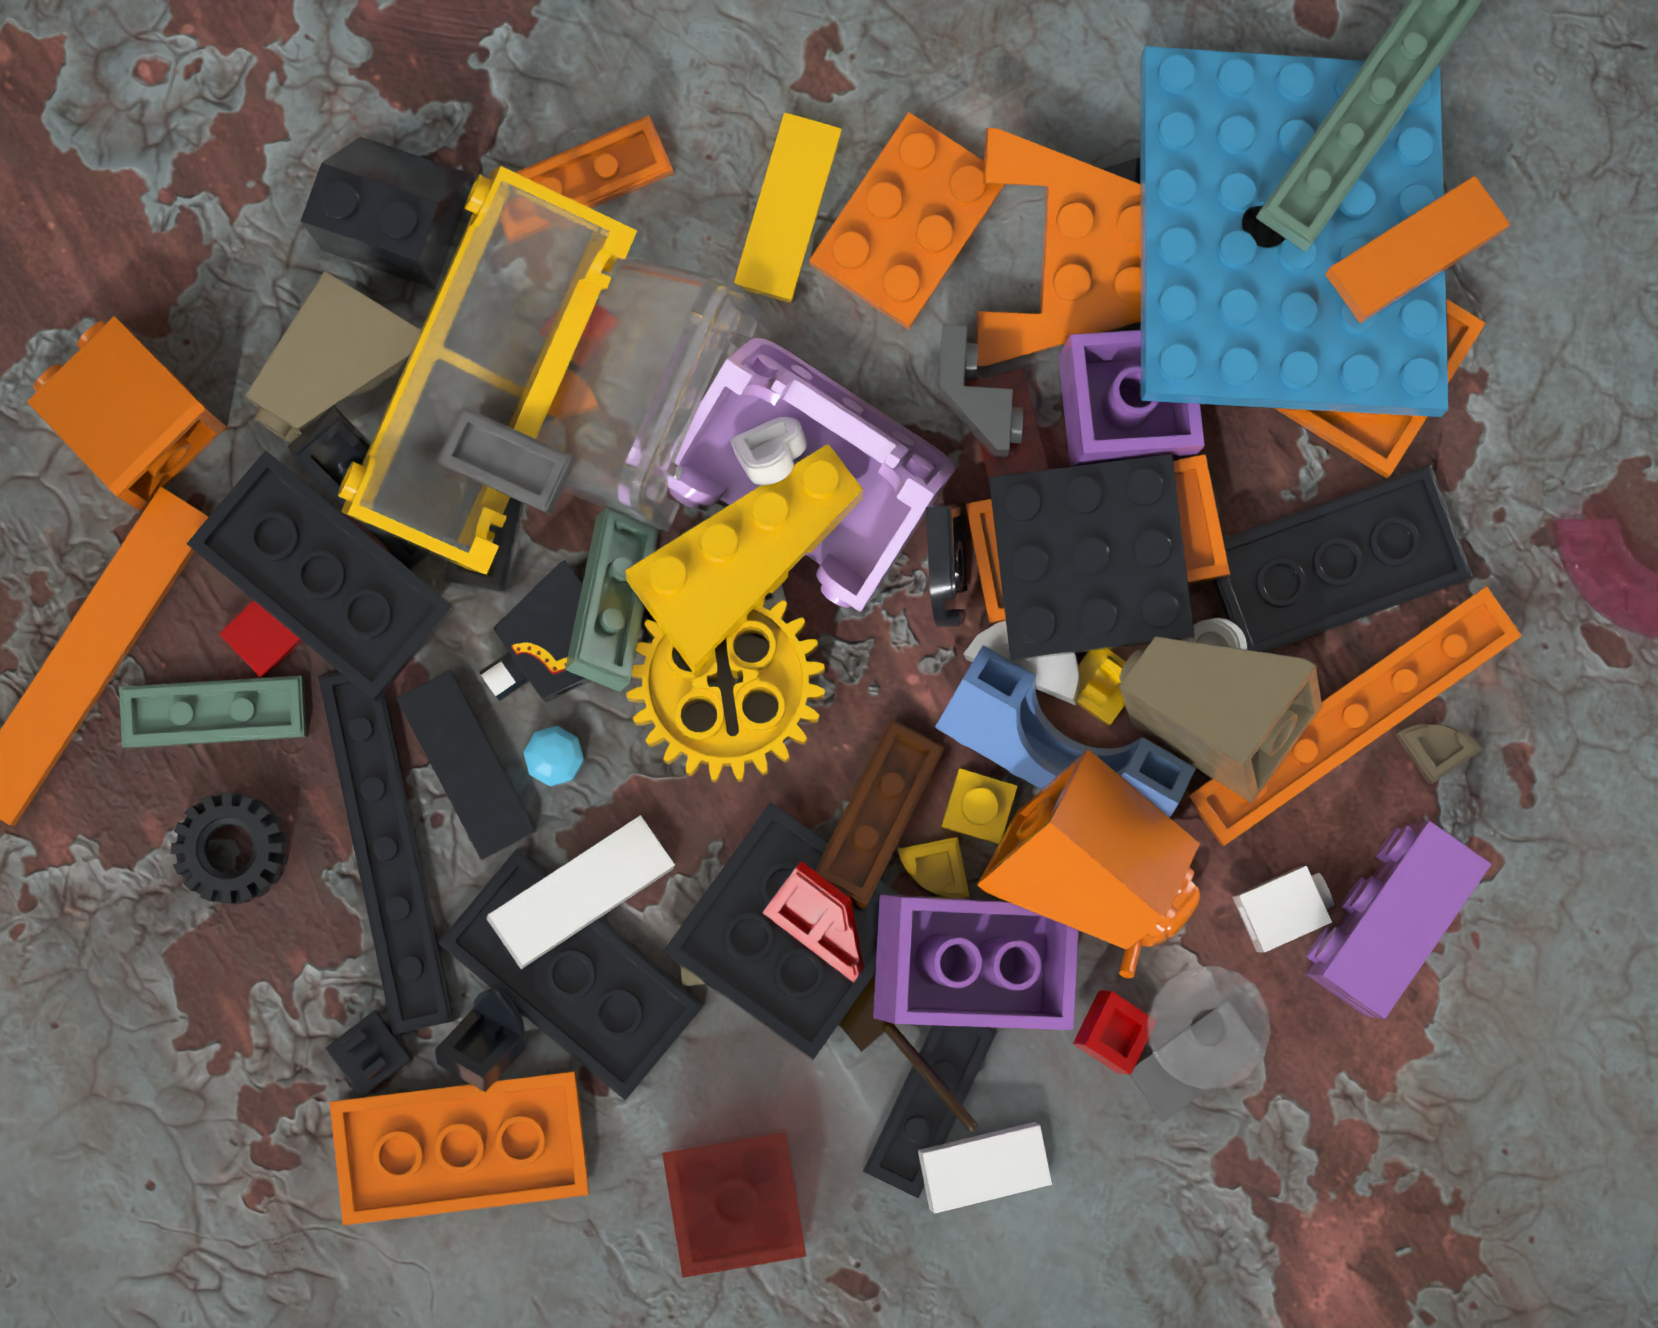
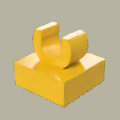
(1100, 685)

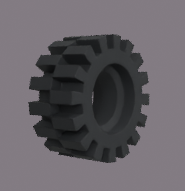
(193, 842)

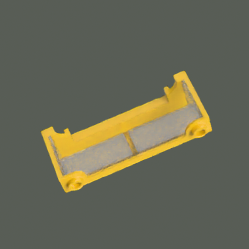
(490, 345)

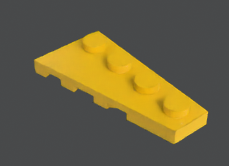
(723, 567)

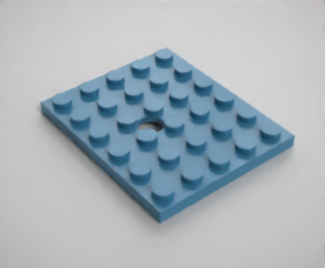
(1266, 322)

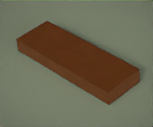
(879, 811)

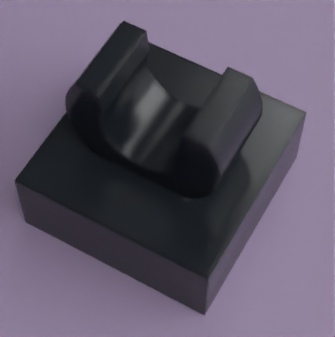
(369, 1053)

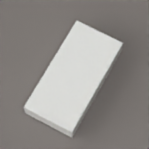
(984, 1167)

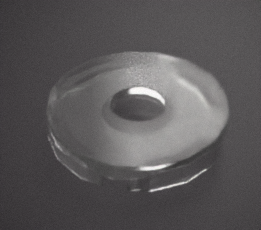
(1245, 1027)

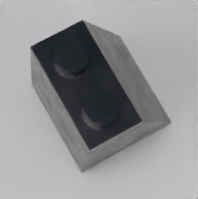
(387, 209)

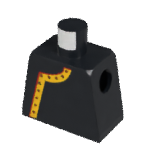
(539, 639)

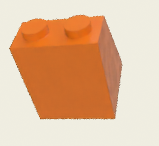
(124, 413)
(1093, 856)

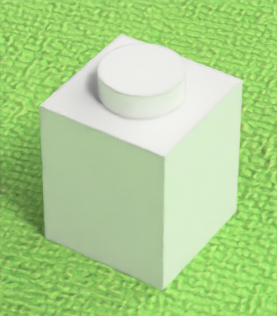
(1284, 908)

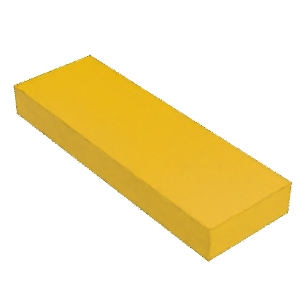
(787, 207)

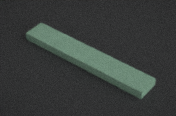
(1363, 118)

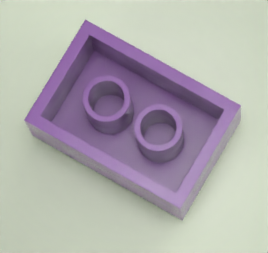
(1395, 917)
(973, 964)

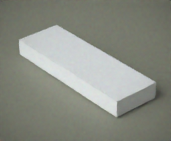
(580, 892)

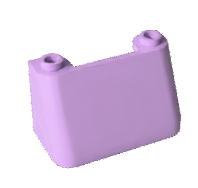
(890, 462)

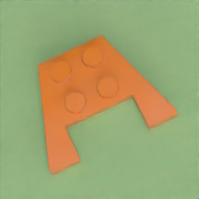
(1086, 256)

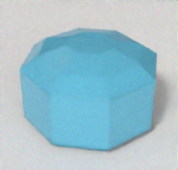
(554, 756)

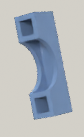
(1002, 720)

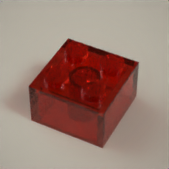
(734, 1202)

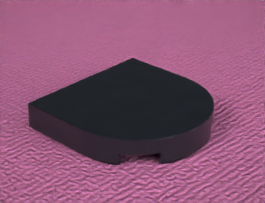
(947, 561)

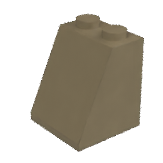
(334, 354)
(1221, 707)

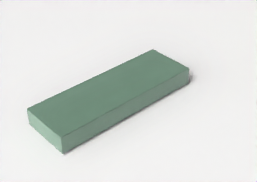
(608, 607)
(213, 712)

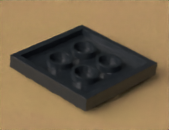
(1091, 557)
(757, 961)

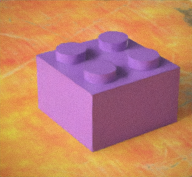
(1105, 405)

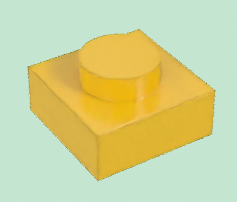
(979, 806)

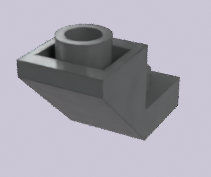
(982, 409)

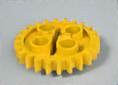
(779, 674)

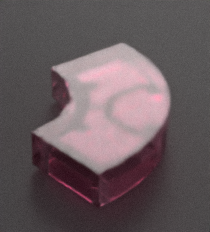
(1608, 573)

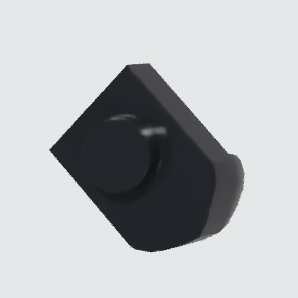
(484, 1040)

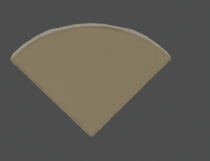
(1436, 748)

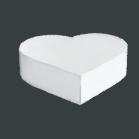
(770, 449)

